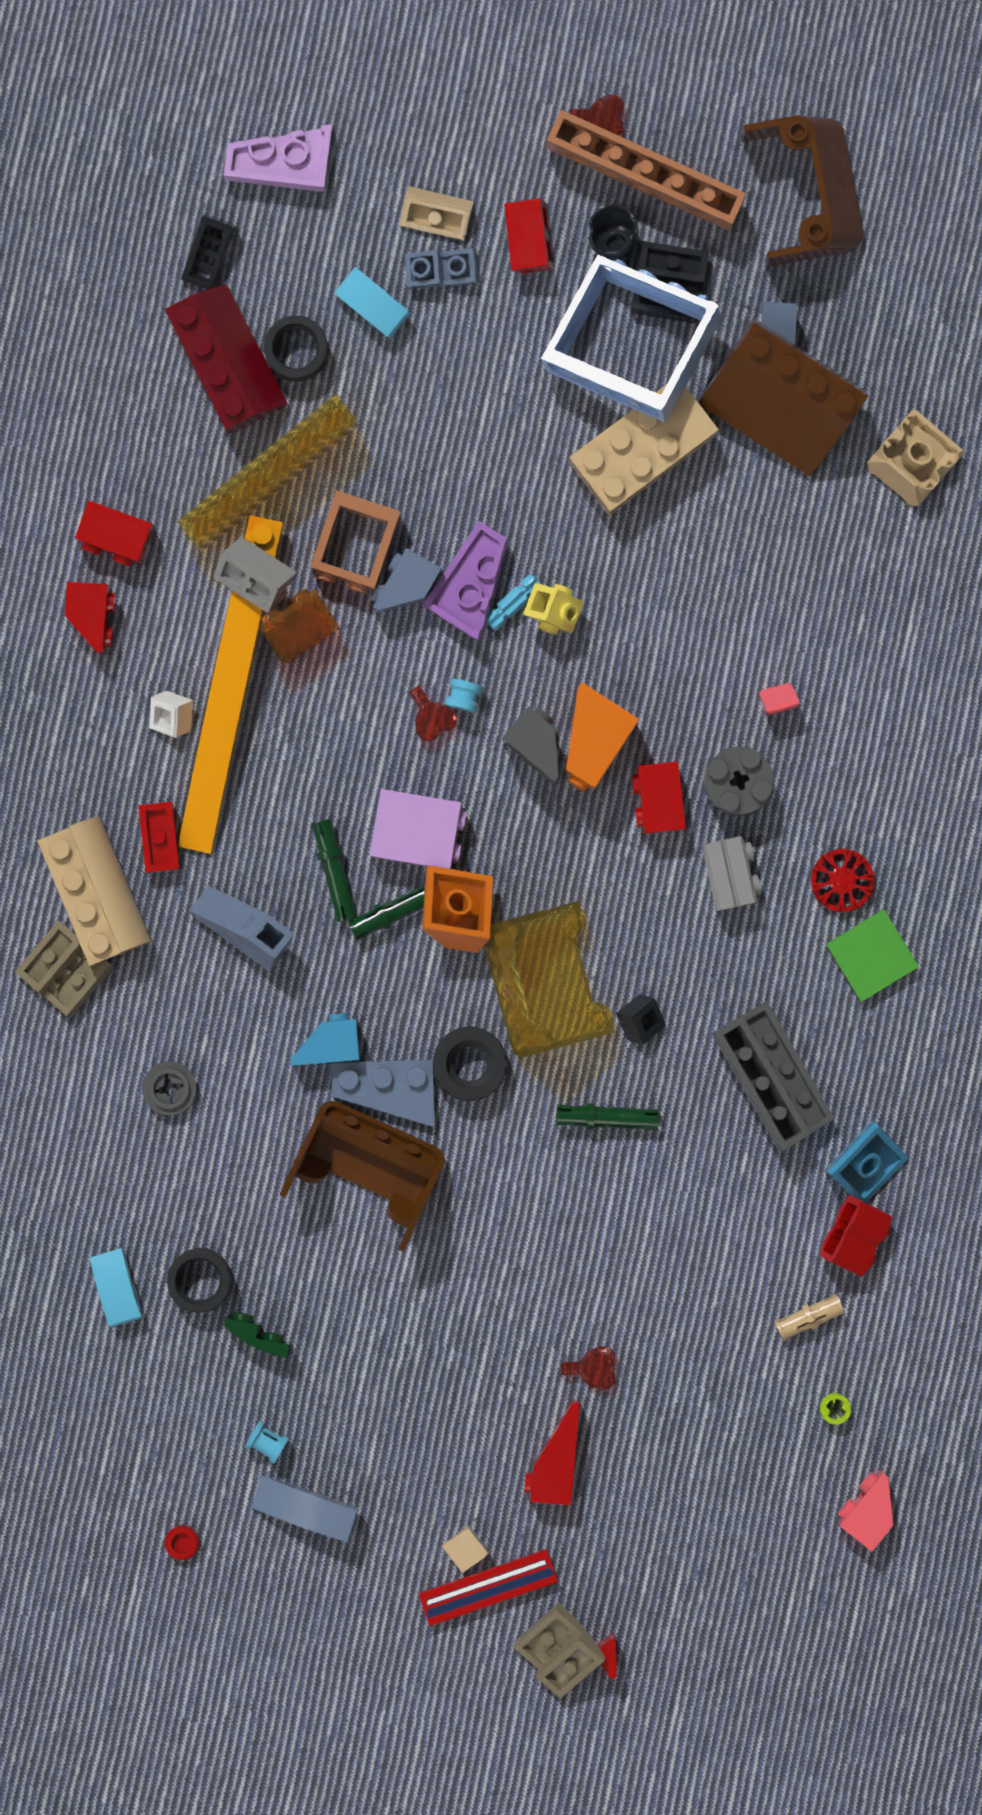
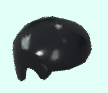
(613, 232)

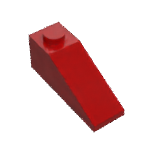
(554, 1467)

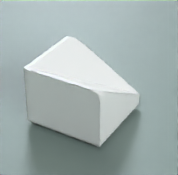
(171, 714)

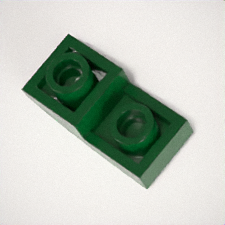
(247, 1330)

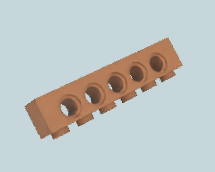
(645, 170)

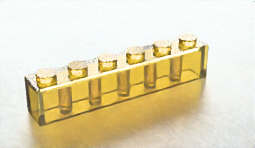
(268, 472)

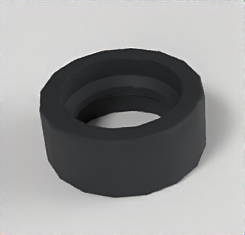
(287, 324)
(196, 1305)

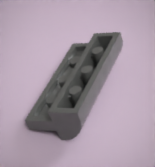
(773, 1076)

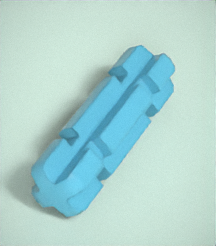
(511, 603)

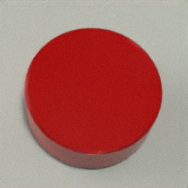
(182, 1542)

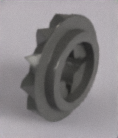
(161, 1102)

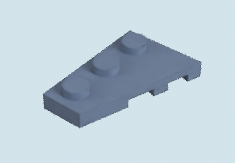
(392, 1087)

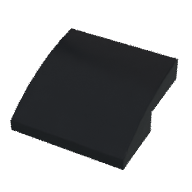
(668, 265)

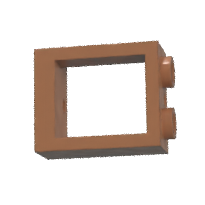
(365, 509)

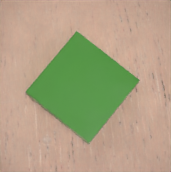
(872, 955)

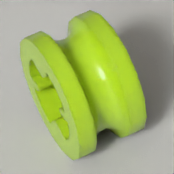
(845, 1405)

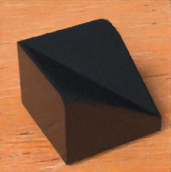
(641, 1019)

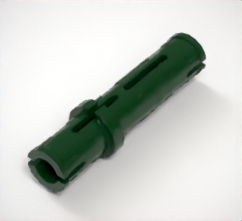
(334, 870)
(387, 913)
(616, 1117)

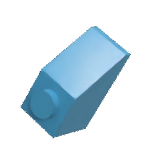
(330, 1042)

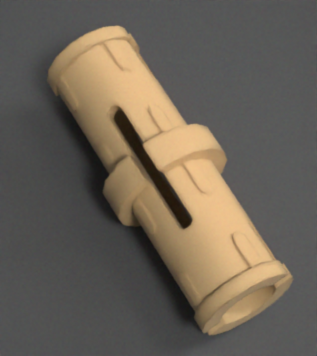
(809, 1317)

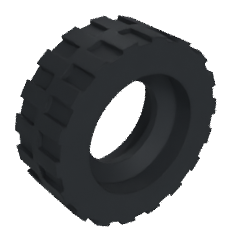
(461, 1088)

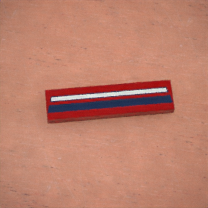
(488, 1587)

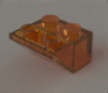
(298, 626)

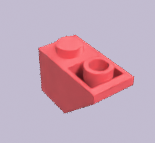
(871, 1513)

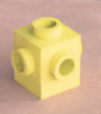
(560, 608)

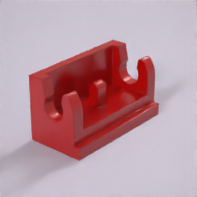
(529, 236)

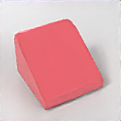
(778, 699)

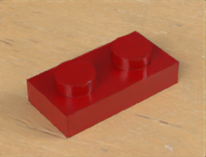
(159, 837)

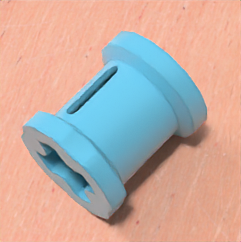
(266, 1442)

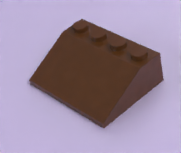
(782, 397)

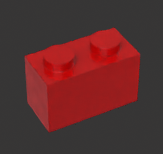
(113, 533)
(659, 798)

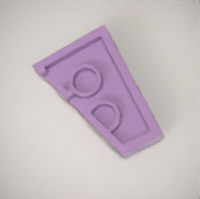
(282, 161)

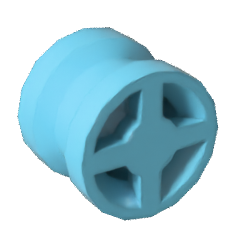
(463, 695)

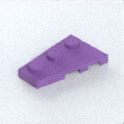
(469, 582)

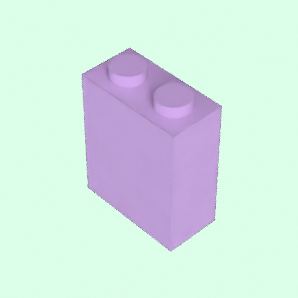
(417, 829)

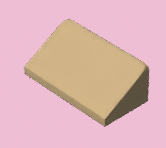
(436, 213)

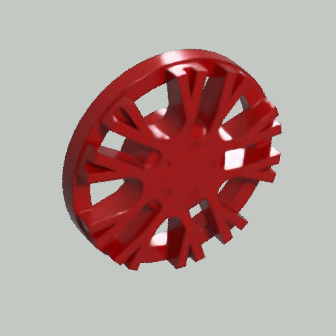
(842, 880)

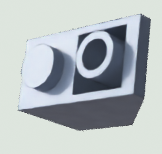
(408, 584)

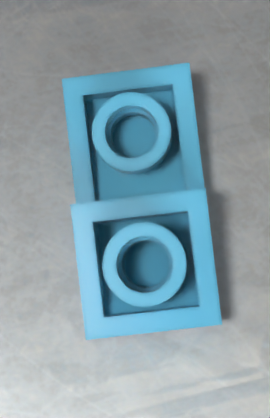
(372, 302)
(116, 1288)

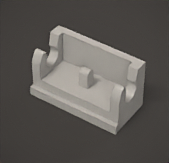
(254, 574)

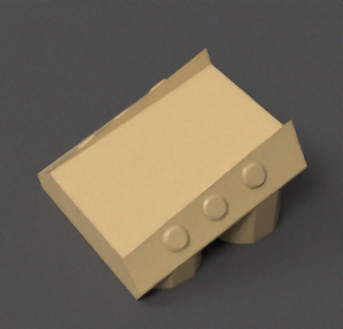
(914, 458)

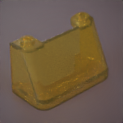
(544, 981)

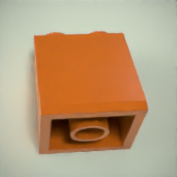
(596, 737)

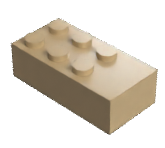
(641, 451)

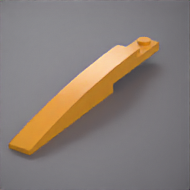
(225, 704)

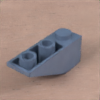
(243, 926)

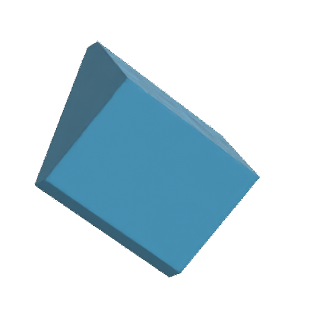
(867, 1162)

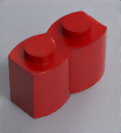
(856, 1236)

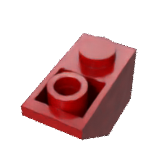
(88, 611)

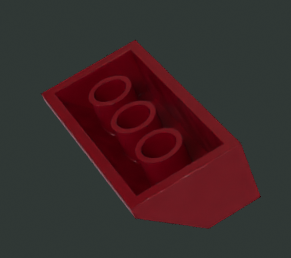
(226, 357)

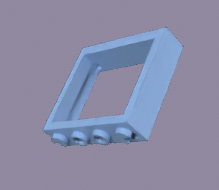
(606, 384)

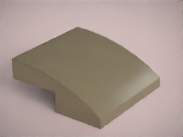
(61, 970)
(559, 1650)

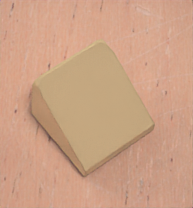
(465, 1549)

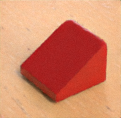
(608, 1648)

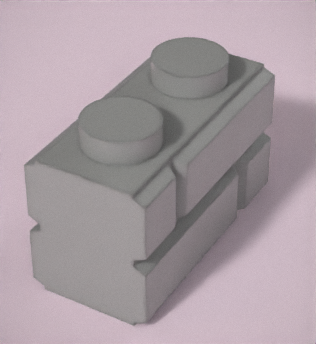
(730, 873)

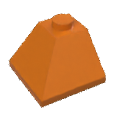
(457, 908)

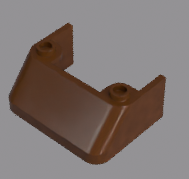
(840, 225)
(370, 1157)

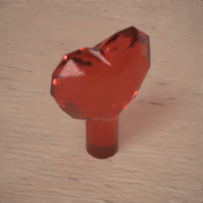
(604, 113)
(431, 716)
(594, 1368)

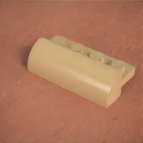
(94, 890)

